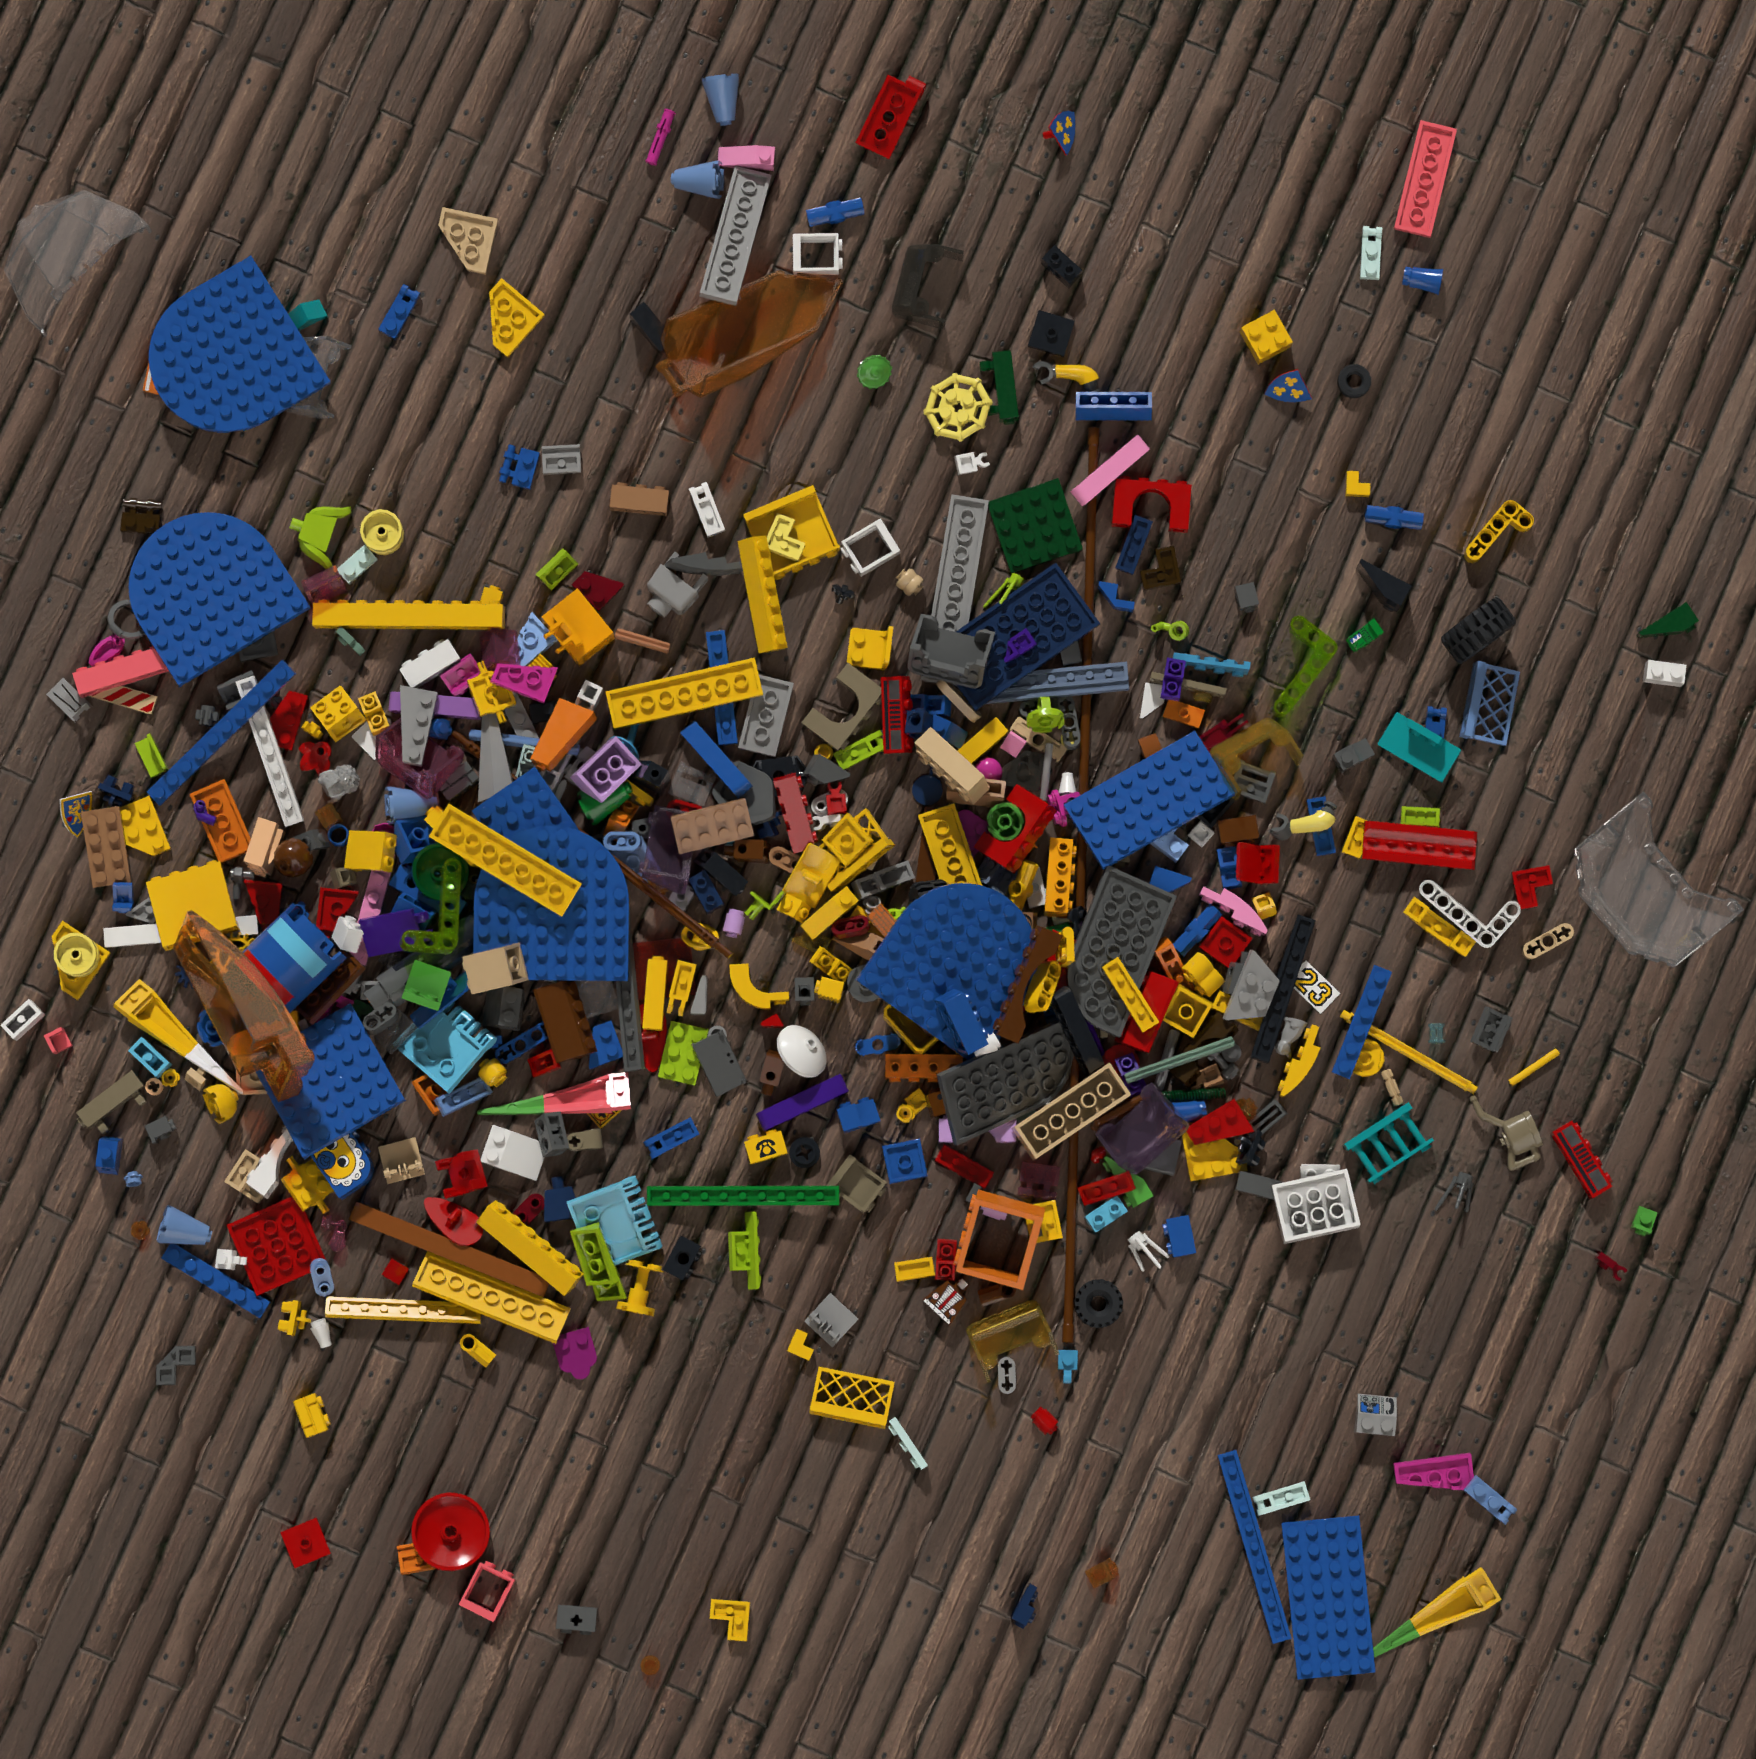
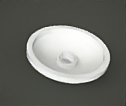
(801, 1051)

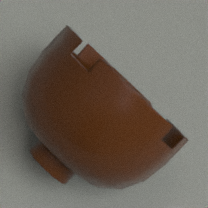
(292, 858)

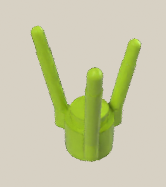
(1012, 584)

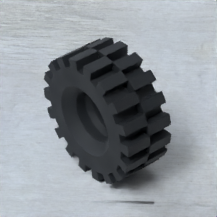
(1113, 1307)

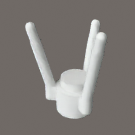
(1138, 1242)

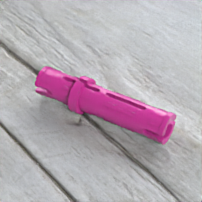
(663, 129)

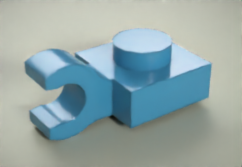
(1067, 1362)

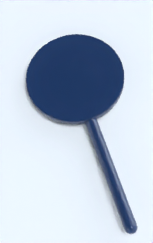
(927, 789)

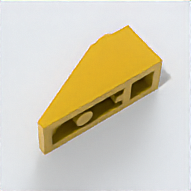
(829, 913)

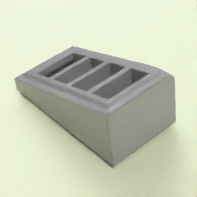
(699, 1004)

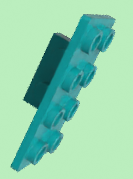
(1419, 747)

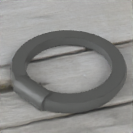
(115, 629)

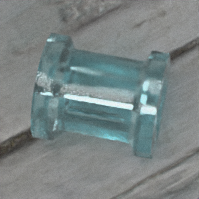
(1433, 1026)

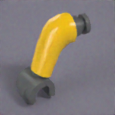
(1082, 374)

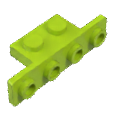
(744, 1250)

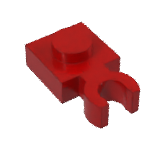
(835, 802)

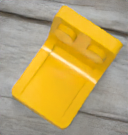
(870, 648)

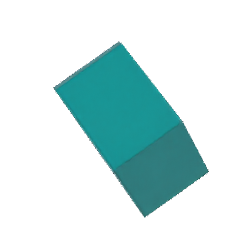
(307, 314)

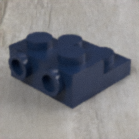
(1025, 1613)

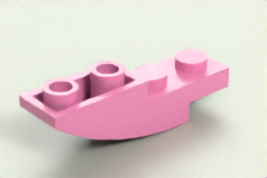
(1242, 914)

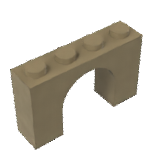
(835, 733)

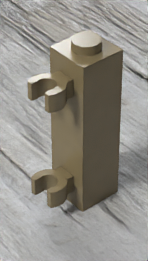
(110, 1100)

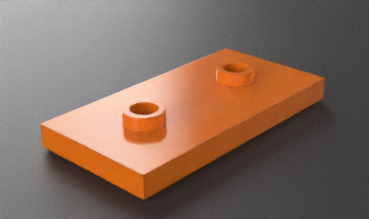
(229, 834)

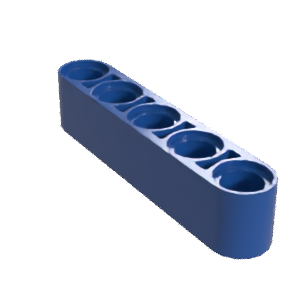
(716, 759)

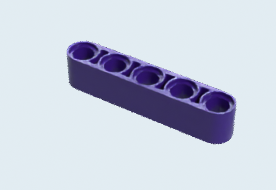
(802, 1102)

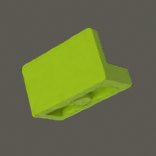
(151, 756)

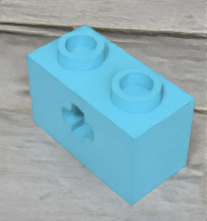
(150, 1057)
(1106, 1214)

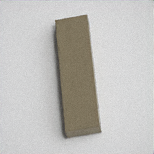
(1193, 686)

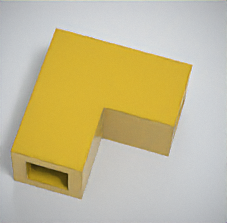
(1354, 488)
(796, 1346)

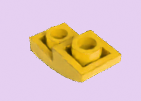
(374, 713)
(830, 965)

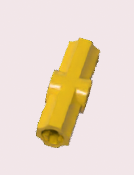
(1022, 886)

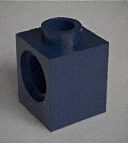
(912, 727)

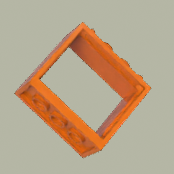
(1008, 1206)

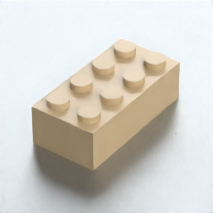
(951, 766)

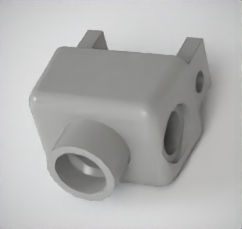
(671, 591)

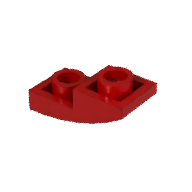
(945, 1259)

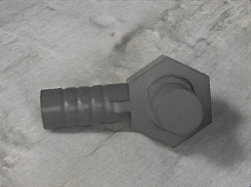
(238, 875)

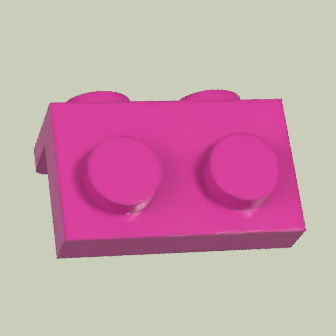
(458, 674)

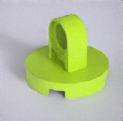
(1045, 717)

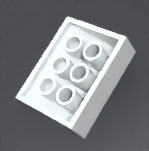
(1315, 1206)

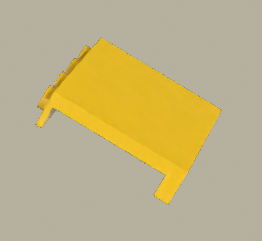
(809, 527)
(198, 890)

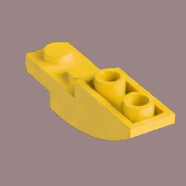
(1298, 1069)

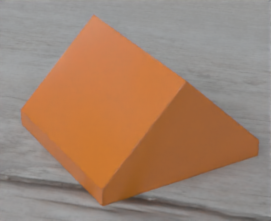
(429, 1091)

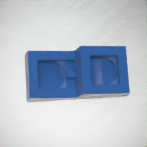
(1227, 865)

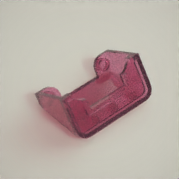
(436, 766)

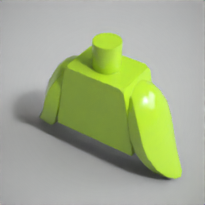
(317, 531)

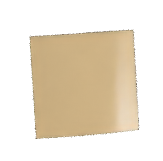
(239, 1173)

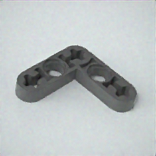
(1056, 703)

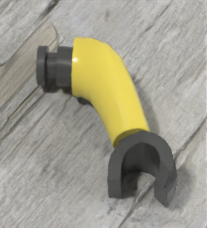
(1320, 821)

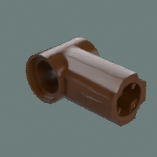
(993, 1294)

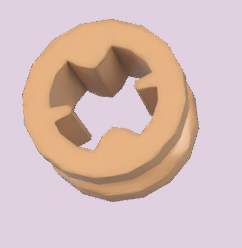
(150, 1091)

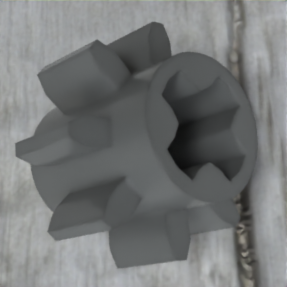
(207, 716)

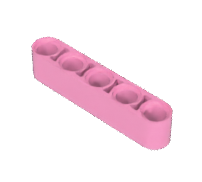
(1110, 470)

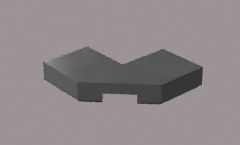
(167, 1368)

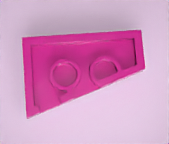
(525, 680)

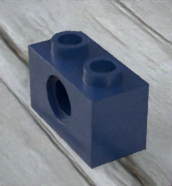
(706, 892)

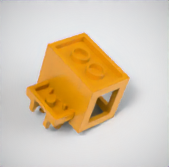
(577, 627)

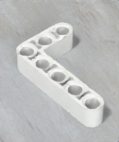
(1467, 916)

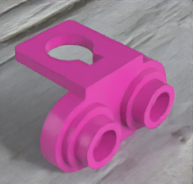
(1057, 802)

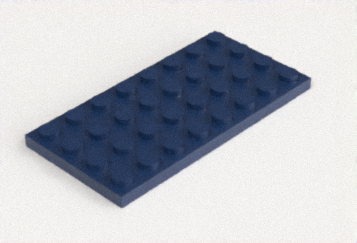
(1052, 615)

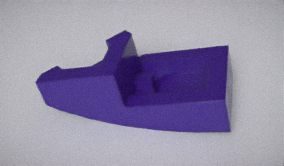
(1019, 645)

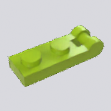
(859, 750)

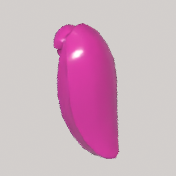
(107, 650)

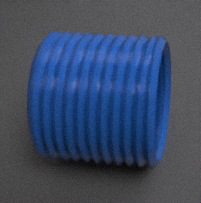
(332, 828)

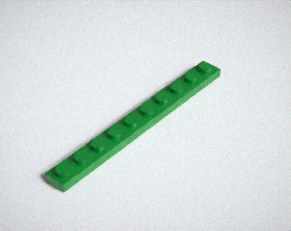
(742, 1195)

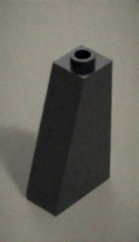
(643, 776)

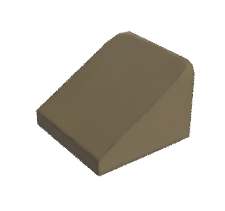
(343, 878)

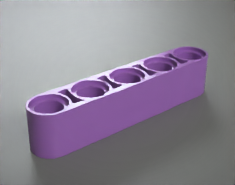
(445, 706)

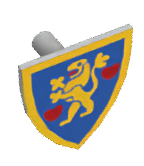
(71, 811)

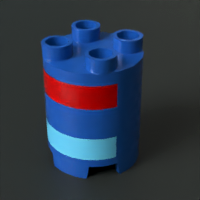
(293, 956)

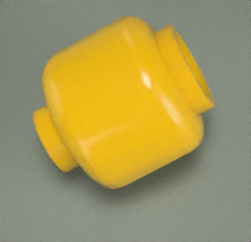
(492, 1072)

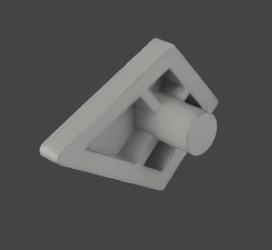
(143, 912)

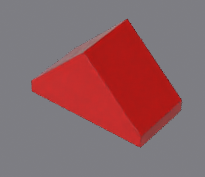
(543, 1063)

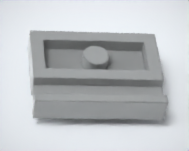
(561, 459)

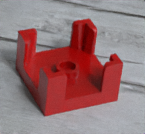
(465, 1173)

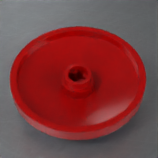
(450, 1531)

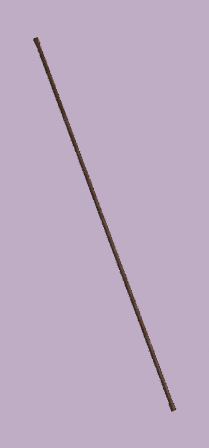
(1068, 1327)

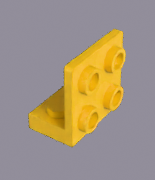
(338, 713)

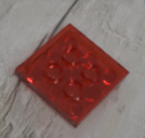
(671, 950)

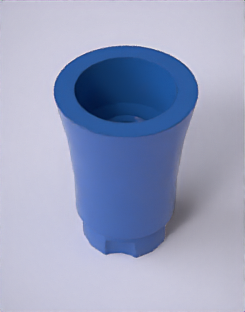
(1423, 279)
(1191, 1110)

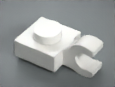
(826, 820)
(228, 1259)

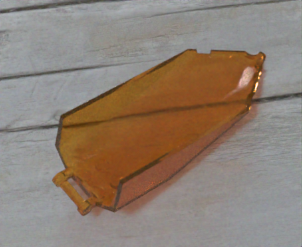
(728, 342)

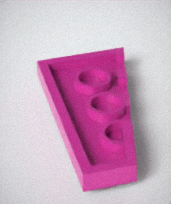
(1438, 1472)

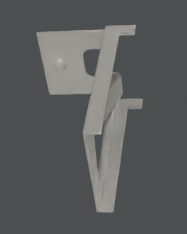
(62, 693)

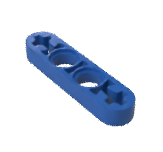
(526, 1037)

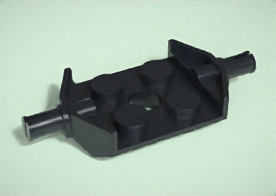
(783, 764)

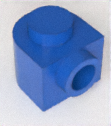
(440, 729)

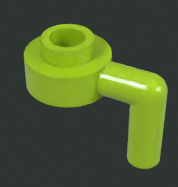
(1173, 629)

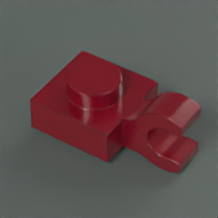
(1606, 1262)

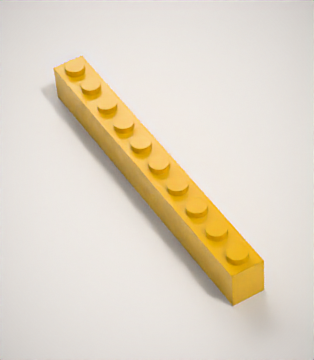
(408, 615)

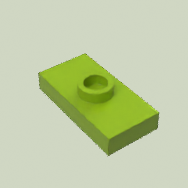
(1420, 816)

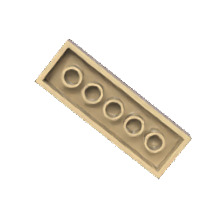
(1071, 1111)

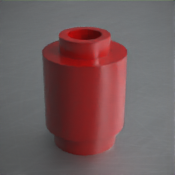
(1044, 1421)

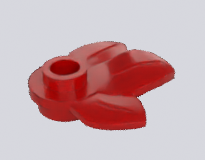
(313, 759)

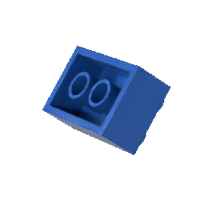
(961, 1021)

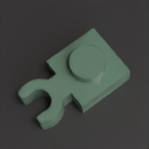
(345, 638)

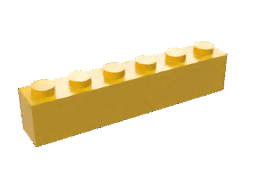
(762, 594)
(530, 1247)

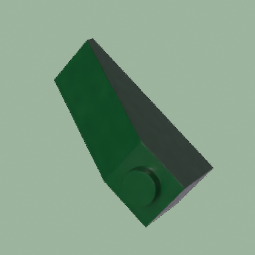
(1673, 623)

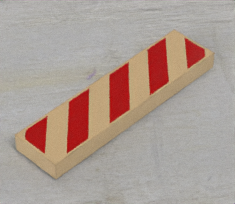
(129, 698)

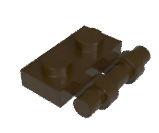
(139, 522)

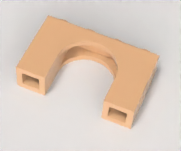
(262, 847)

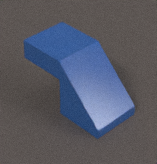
(1109, 591)

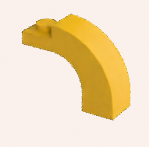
(747, 992)

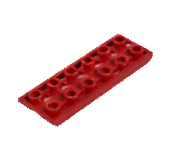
(1419, 845)

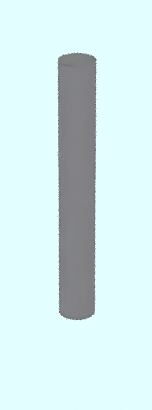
(1046, 771)

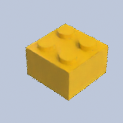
(1266, 337)
(1187, 1011)

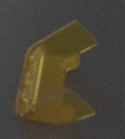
(1227, 752)
(1008, 1331)

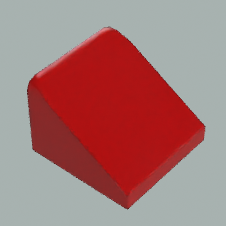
(772, 1022)
(395, 1271)

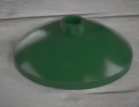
(431, 860)

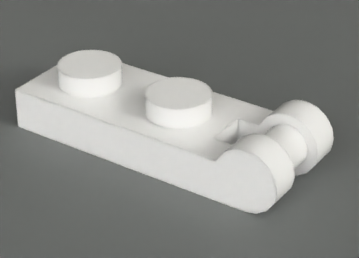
(707, 510)

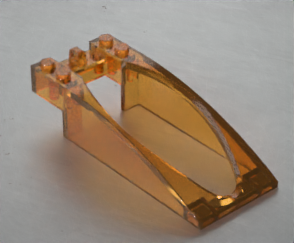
(244, 1009)

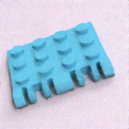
(446, 1047)
(617, 1219)

